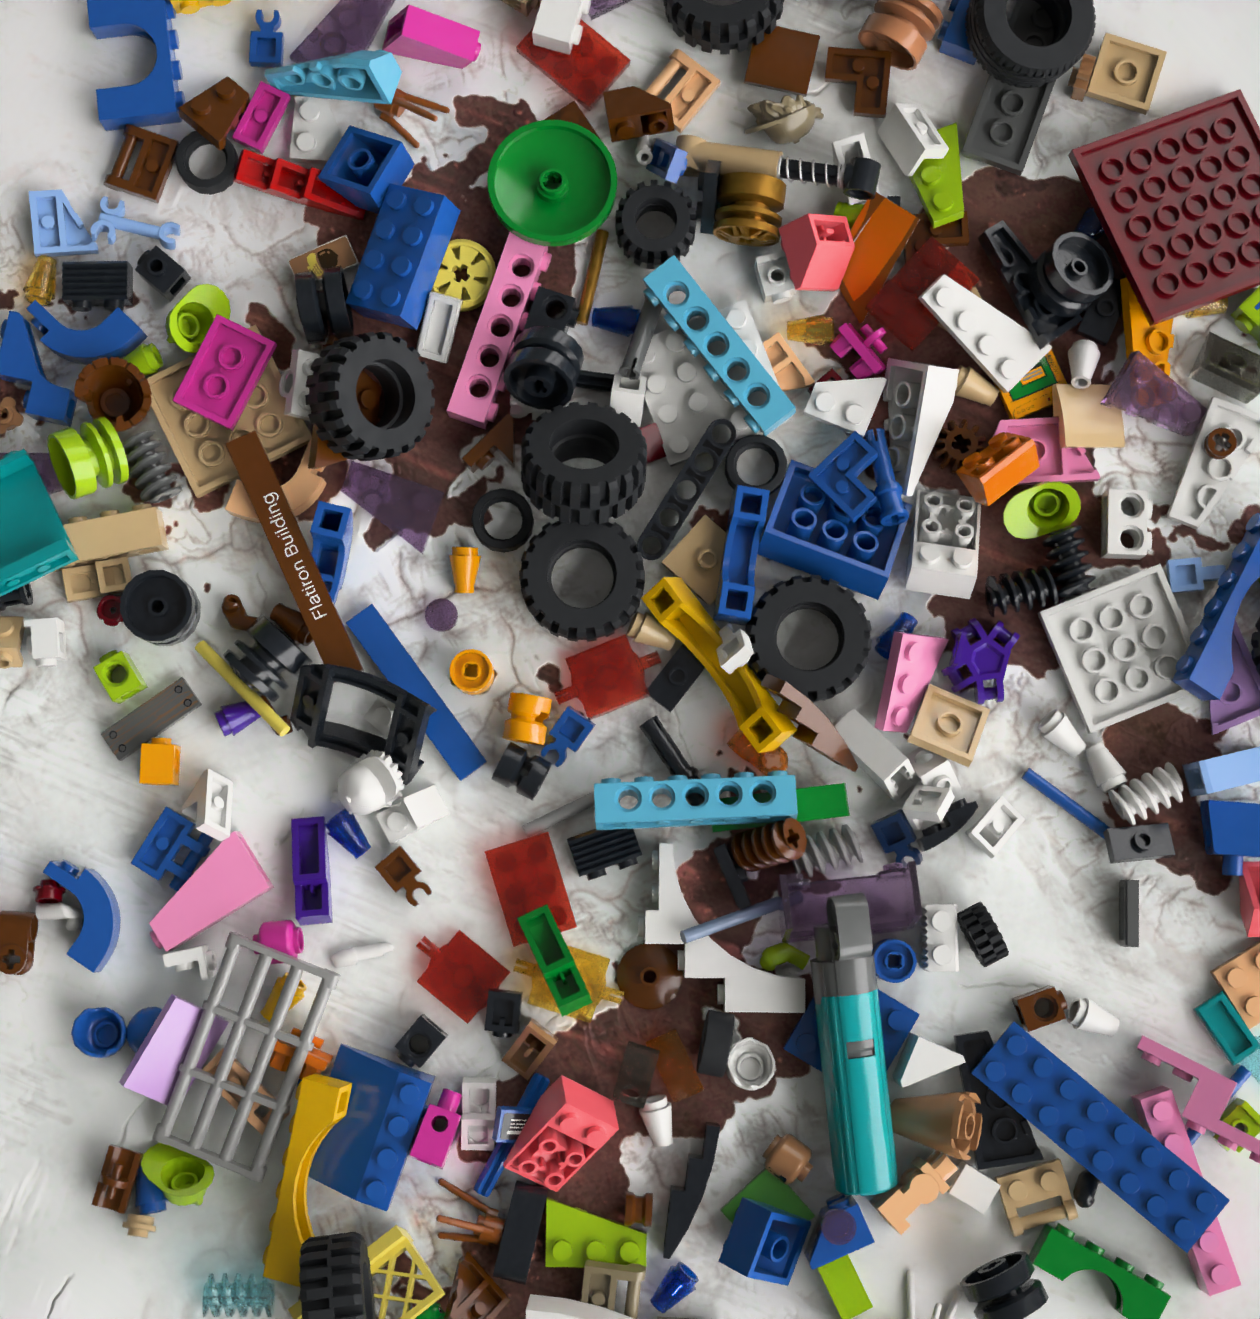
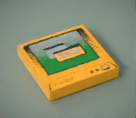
(1034, 389)

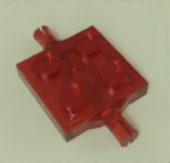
(607, 677)
(461, 975)

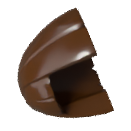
(114, 391)

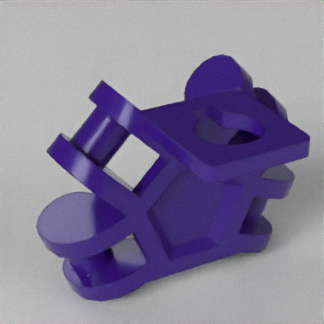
(983, 659)

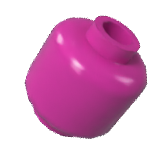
(281, 936)

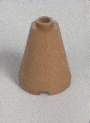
(940, 1122)

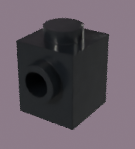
(162, 273)

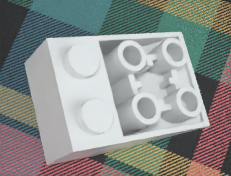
(943, 544)

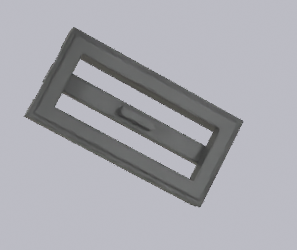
(1129, 913)

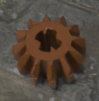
(963, 437)

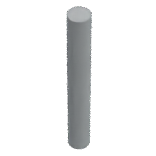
(559, 814)

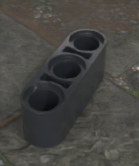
(520, 1232)

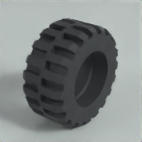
(723, 25)
(335, 401)
(577, 492)
(833, 602)
(582, 622)
(336, 1278)

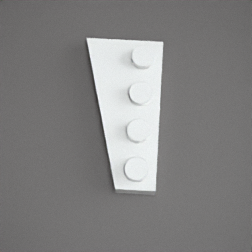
(989, 336)
(1206, 477)

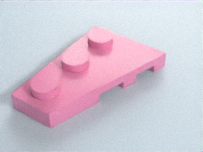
(907, 678)

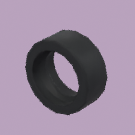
(203, 186)
(764, 443)
(488, 500)
(715, 1043)

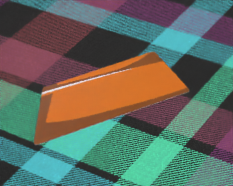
(878, 240)

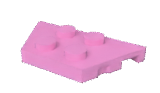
(1055, 463)

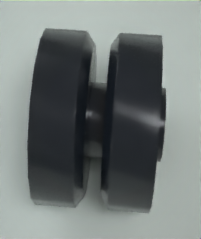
(1070, 274)
(319, 305)
(543, 367)
(143, 597)
(1005, 1288)

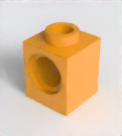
(160, 762)

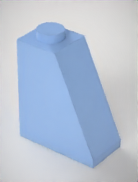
(1223, 772)

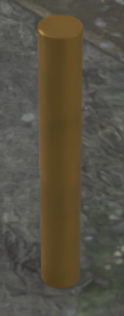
(592, 276)

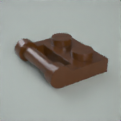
(151, 167)

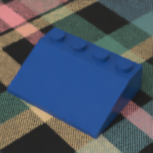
(821, 540)
(372, 1142)

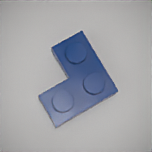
(838, 476)

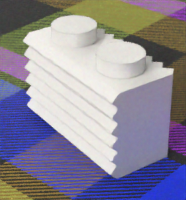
(939, 938)

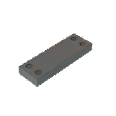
(151, 719)

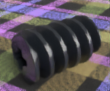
(1068, 561)
(1020, 589)

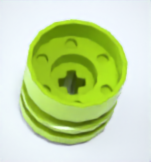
(88, 457)

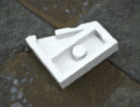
(313, 131)
(845, 403)

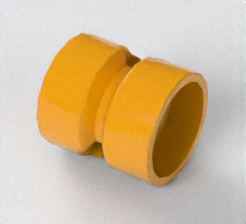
(472, 672)
(527, 718)

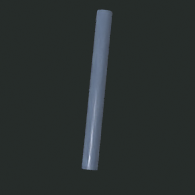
(729, 920)

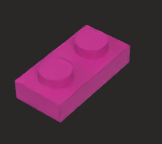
(261, 117)

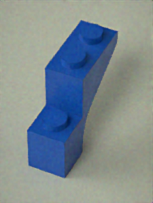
(22, 365)

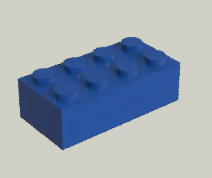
(403, 256)

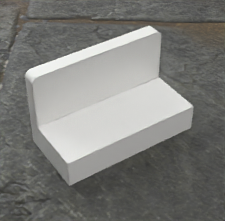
(911, 137)

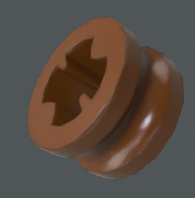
(1230, 442)

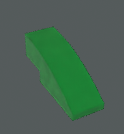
(554, 960)

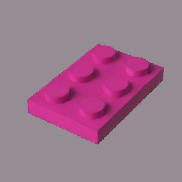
(224, 372)

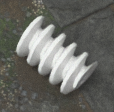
(1147, 793)

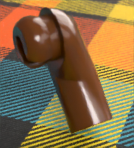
(236, 614)

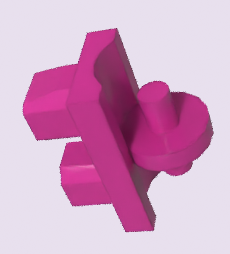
(851, 339)

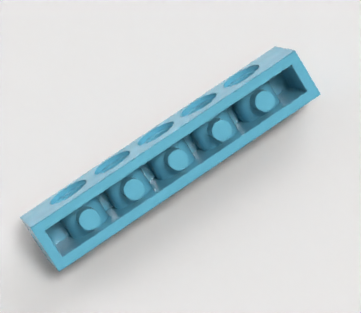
(673, 277)
(679, 812)

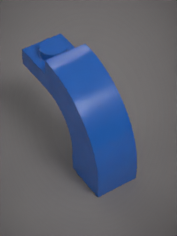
(111, 338)
(332, 543)
(100, 912)

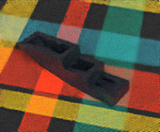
(686, 1200)

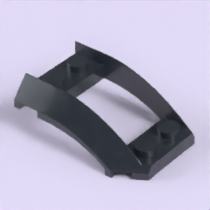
(406, 727)

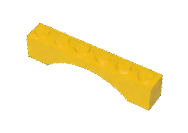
(751, 703)
(319, 1107)

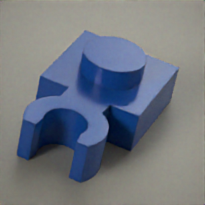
(267, 44)
(569, 732)

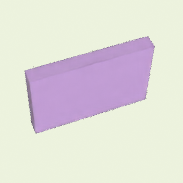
(157, 1061)

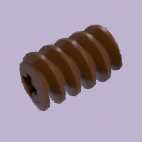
(769, 845)

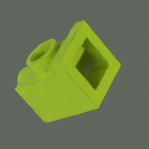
(1240, 1112)

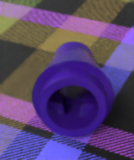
(235, 717)

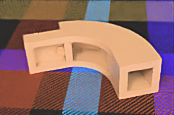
(300, 492)

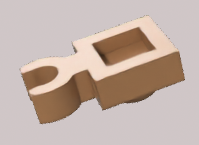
(1081, 76)

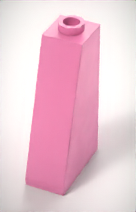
(215, 890)

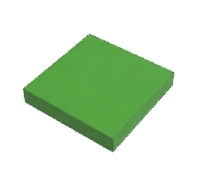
(770, 1191)

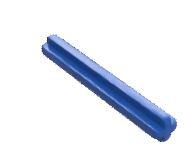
(494, 1165)

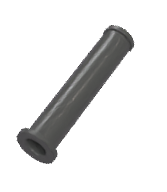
(641, 339)

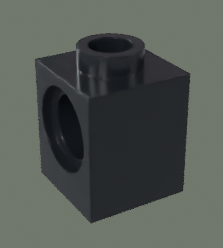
(431, 1031)

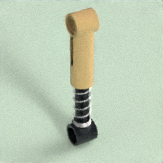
(856, 178)

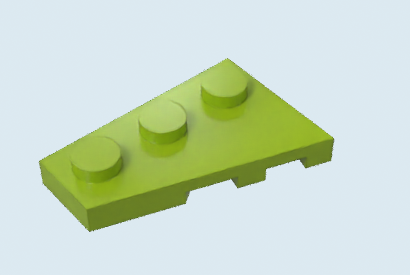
(940, 182)
(582, 1236)

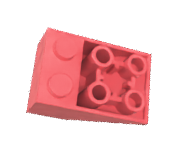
(562, 1133)

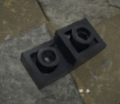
(954, 819)

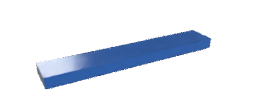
(402, 671)

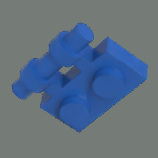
(163, 845)

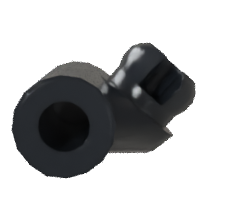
(1085, 1189)

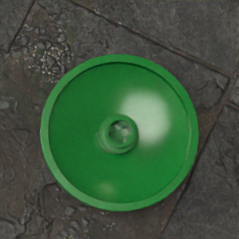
(552, 182)

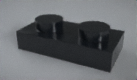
(708, 183)

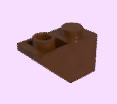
(636, 113)

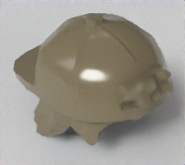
(785, 120)

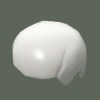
(750, 1064)

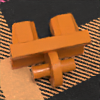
(315, 1062)

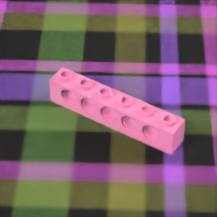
(463, 404)

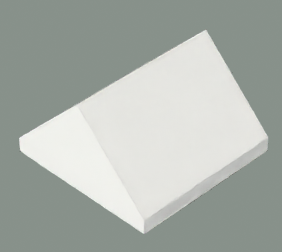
(922, 1060)

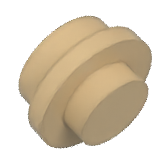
(139, 1225)

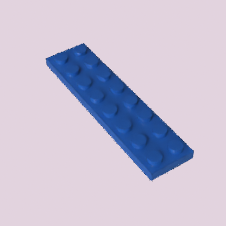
(1100, 1136)

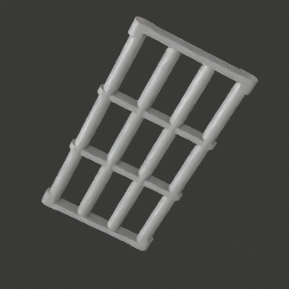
(250, 1092)

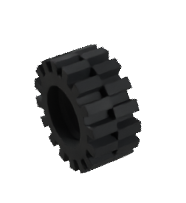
(982, 934)

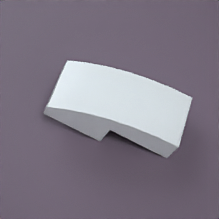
(478, 1113)

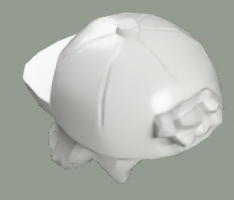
(368, 784)

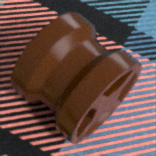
(638, 1209)

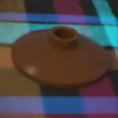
(636, 963)

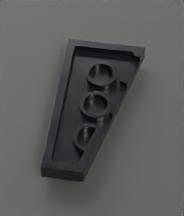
(1012, 265)

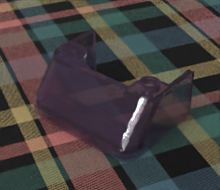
(890, 895)

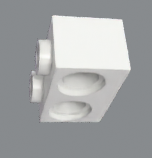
(1115, 523)

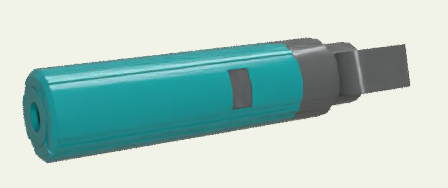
(852, 1050)

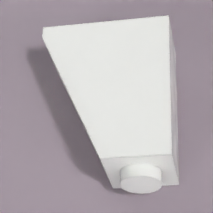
(876, 755)

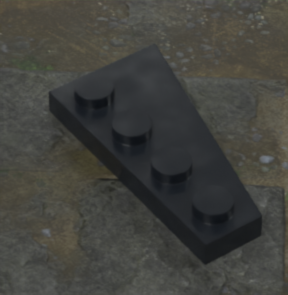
(1004, 1131)

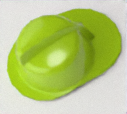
(194, 315)
(1041, 509)
(177, 1174)

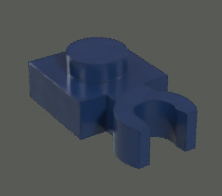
(896, 835)

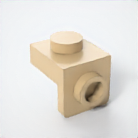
(11, 638)

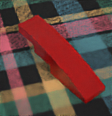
(292, 183)

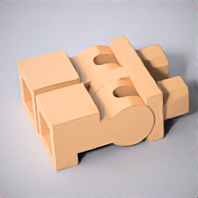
(915, 1187)

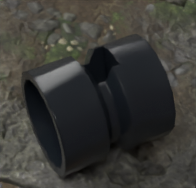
(512, 763)

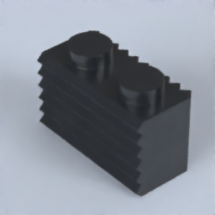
(97, 285)
(604, 848)

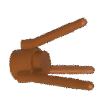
(399, 105)
(487, 1228)

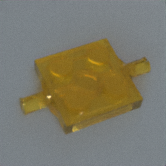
(593, 972)

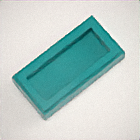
(1227, 1028)

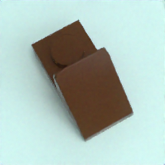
(498, 439)

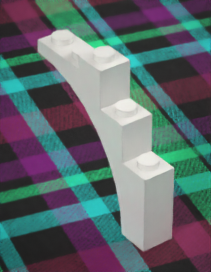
(743, 986)

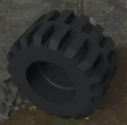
(655, 199)

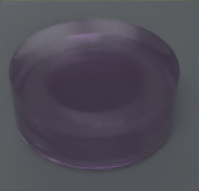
(441, 615)
(838, 1226)

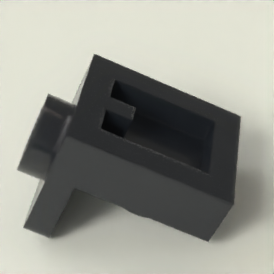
(503, 1012)

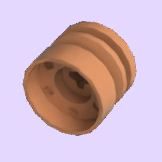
(901, 29)

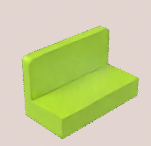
(845, 1287)

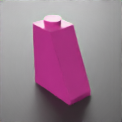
(431, 38)

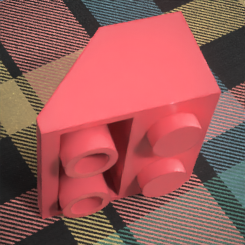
(817, 251)

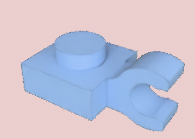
(1188, 574)

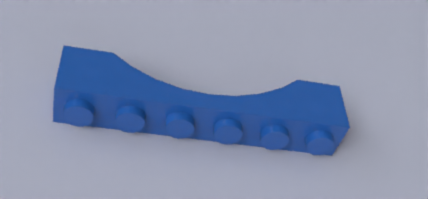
(1208, 660)

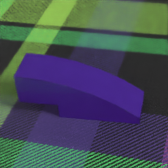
(311, 871)

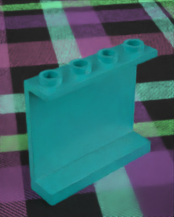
(30, 527)

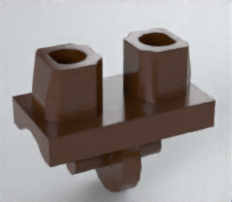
(117, 1178)

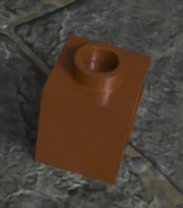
(1025, 1004)

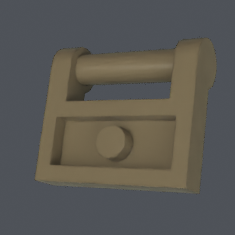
(601, 1285)

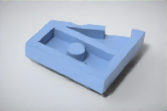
(57, 226)

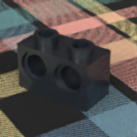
(546, 299)

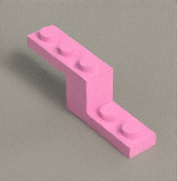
(1207, 1099)

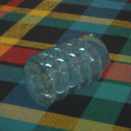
(238, 1296)

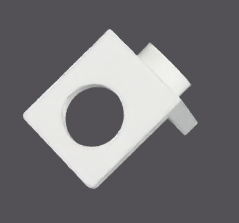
(935, 772)

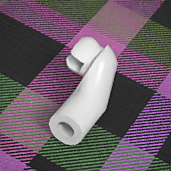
(59, 910)

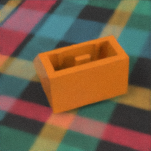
(998, 466)

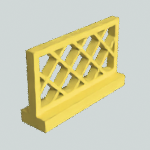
(385, 1252)

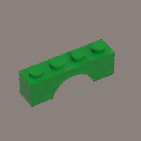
(1062, 1256)

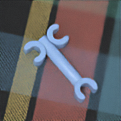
(113, 219)

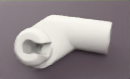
(643, 148)

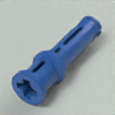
(887, 490)

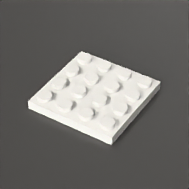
(685, 397)
(1119, 647)

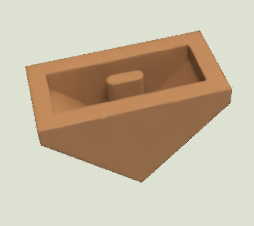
(530, 1049)

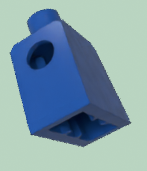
(1231, 831)

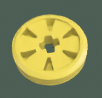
(480, 271)

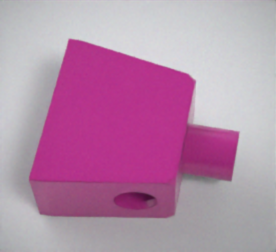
(434, 1146)

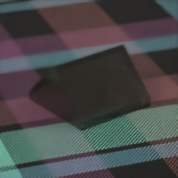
(1228, 368)

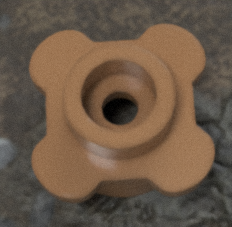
(13, 417)

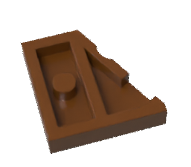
(474, 1293)

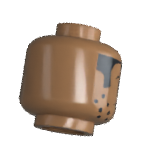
(788, 1159)

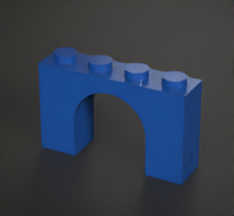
(158, 95)

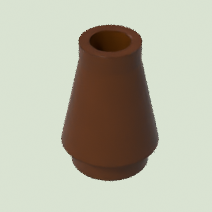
(292, 624)

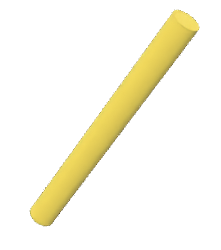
(242, 689)

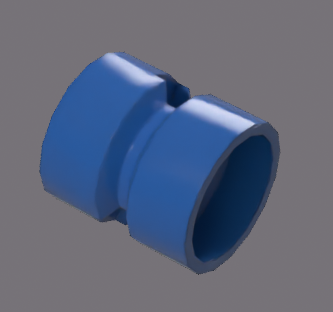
(893, 960)

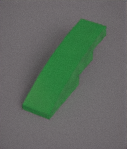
(812, 804)

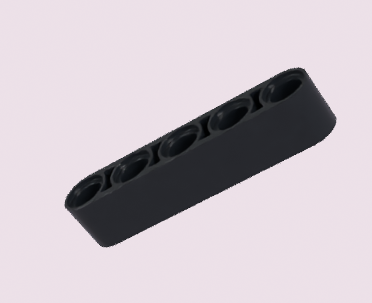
(674, 501)

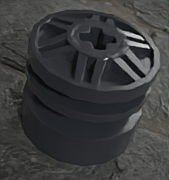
(266, 658)

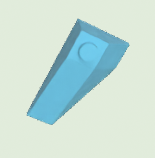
(347, 76)

